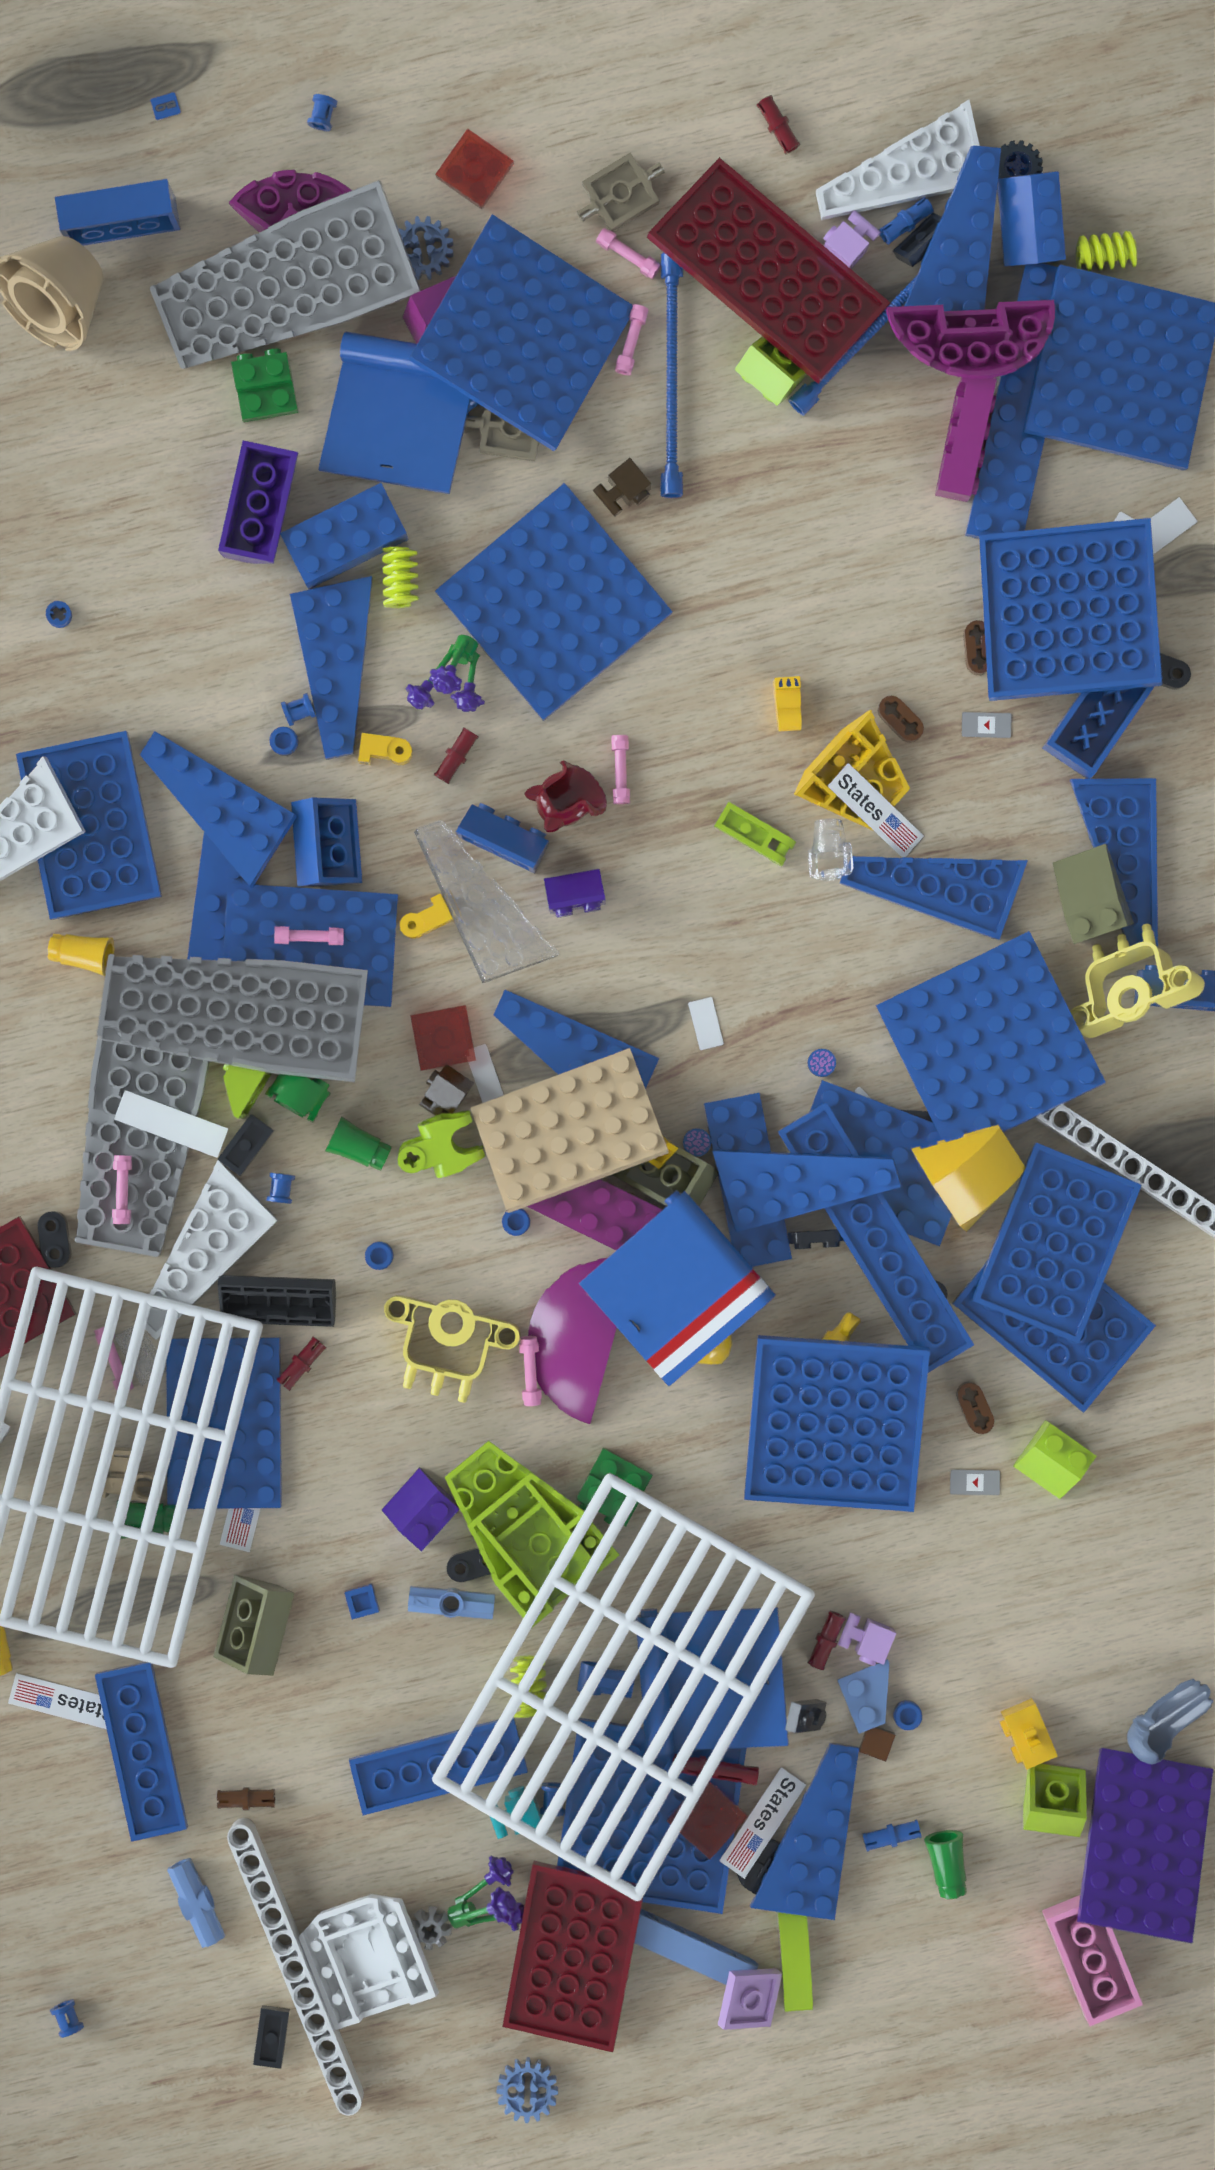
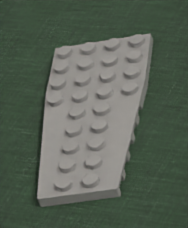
(289, 279)
(238, 1012)
(155, 1160)

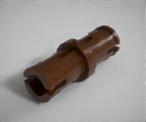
(246, 1798)

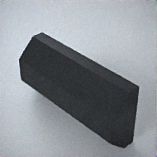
(279, 1299)

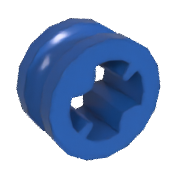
(56, 622)

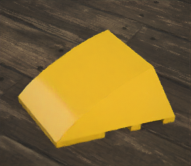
(867, 752)
(971, 1171)

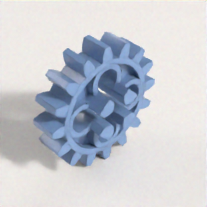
(431, 235)
(515, 2101)

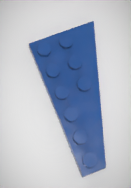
(959, 252)
(333, 646)
(231, 814)
(1125, 819)
(957, 891)
(210, 902)
(563, 1041)
(785, 1185)
(811, 1854)

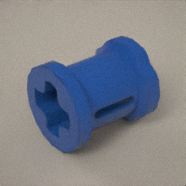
(322, 112)
(298, 709)
(280, 1188)
(550, 1790)
(66, 2028)

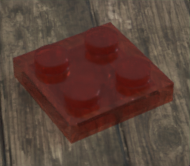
(474, 169)
(443, 1037)
(711, 1820)

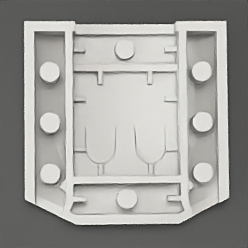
(366, 1959)

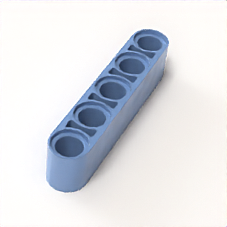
(689, 1948)

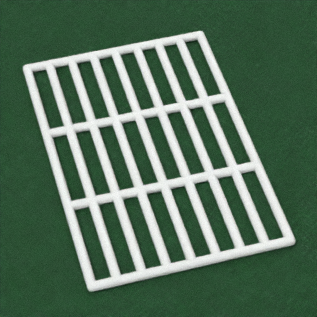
(117, 1410)
(595, 1735)

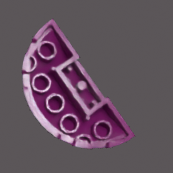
(283, 195)
(974, 341)
(572, 1343)

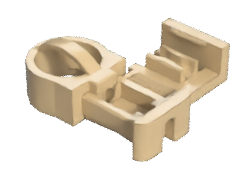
(118, 1469)

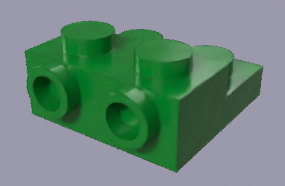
(264, 385)
(612, 1463)

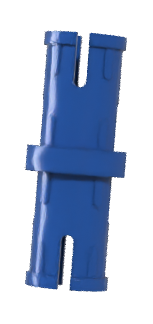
(906, 220)
(892, 1835)

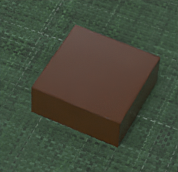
(877, 1743)

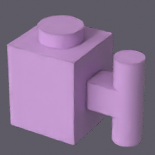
(849, 243)
(873, 1639)

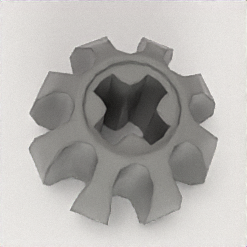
(437, 1934)

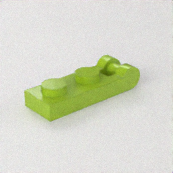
(754, 833)

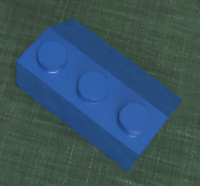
(1031, 218)
(503, 837)
(326, 842)
(1203, 1002)

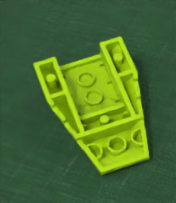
(520, 1526)

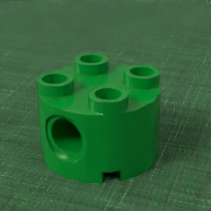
(299, 1094)

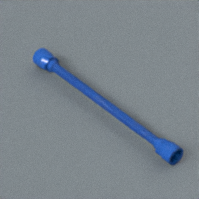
(806, 395)
(671, 479)

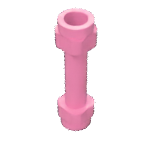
(608, 240)
(638, 318)
(620, 745)
(284, 935)
(122, 1214)
(113, 1359)
(531, 1395)

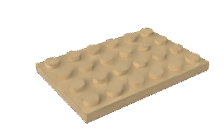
(569, 1130)

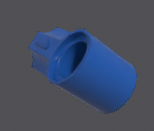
(608, 1682)

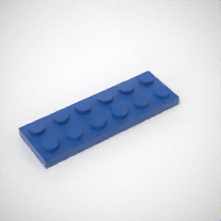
(741, 1126)
(141, 1751)
(406, 1771)

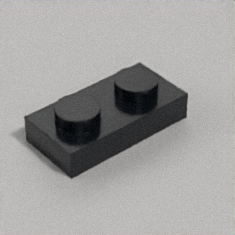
(915, 245)
(246, 1145)
(806, 1716)
(271, 2036)

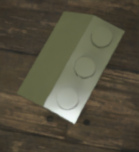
(253, 1625)

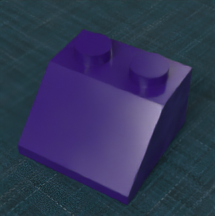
(420, 1509)

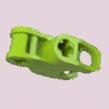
(436, 1147)

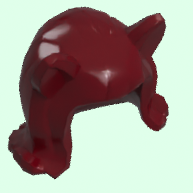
(567, 797)

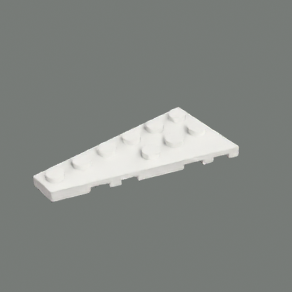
(910, 169)
(35, 820)
(212, 1240)

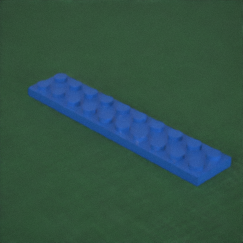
(1010, 453)
(883, 1249)

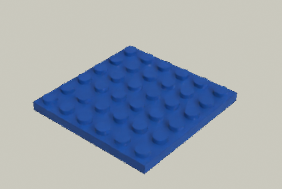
(522, 333)
(1122, 368)
(553, 602)
(1070, 610)
(991, 1041)
(836, 1423)
(686, 1875)

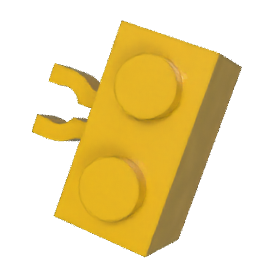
(1028, 1734)

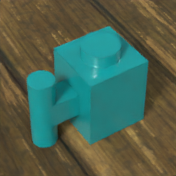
(531, 1817)

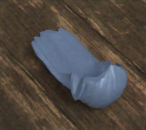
(1154, 1731)

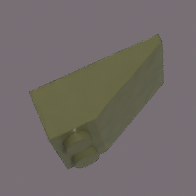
(1091, 894)
(679, 1173)

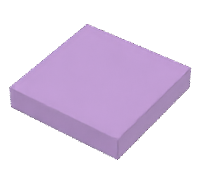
(750, 1998)

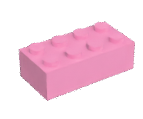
(1092, 1963)

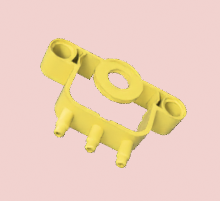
(1172, 977)
(447, 1339)

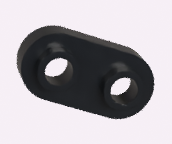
(1168, 664)
(54, 1239)
(803, 1239)
(473, 1562)

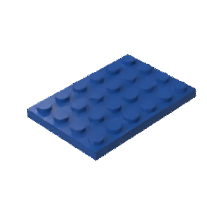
(115, 856)
(366, 922)
(892, 1133)
(1056, 1242)
(1070, 1368)
(254, 1464)

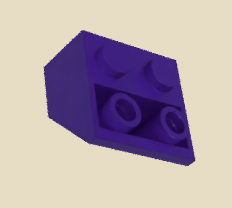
(575, 892)

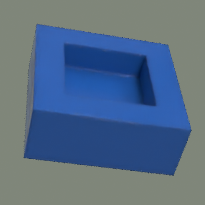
(362, 1601)

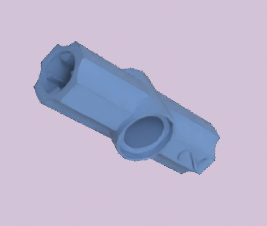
(432, 1602)
(196, 1902)

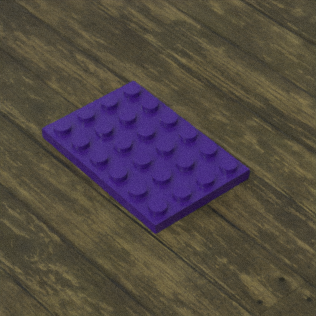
(1145, 1846)

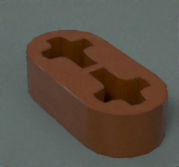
(970, 647)
(905, 714)
(981, 1405)

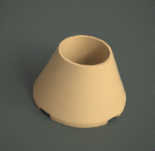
(52, 290)

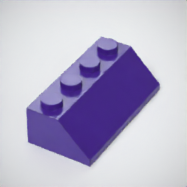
(257, 503)

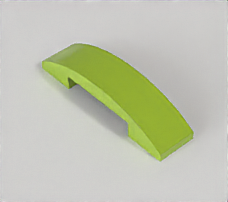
(795, 1962)

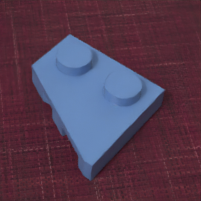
(867, 1695)

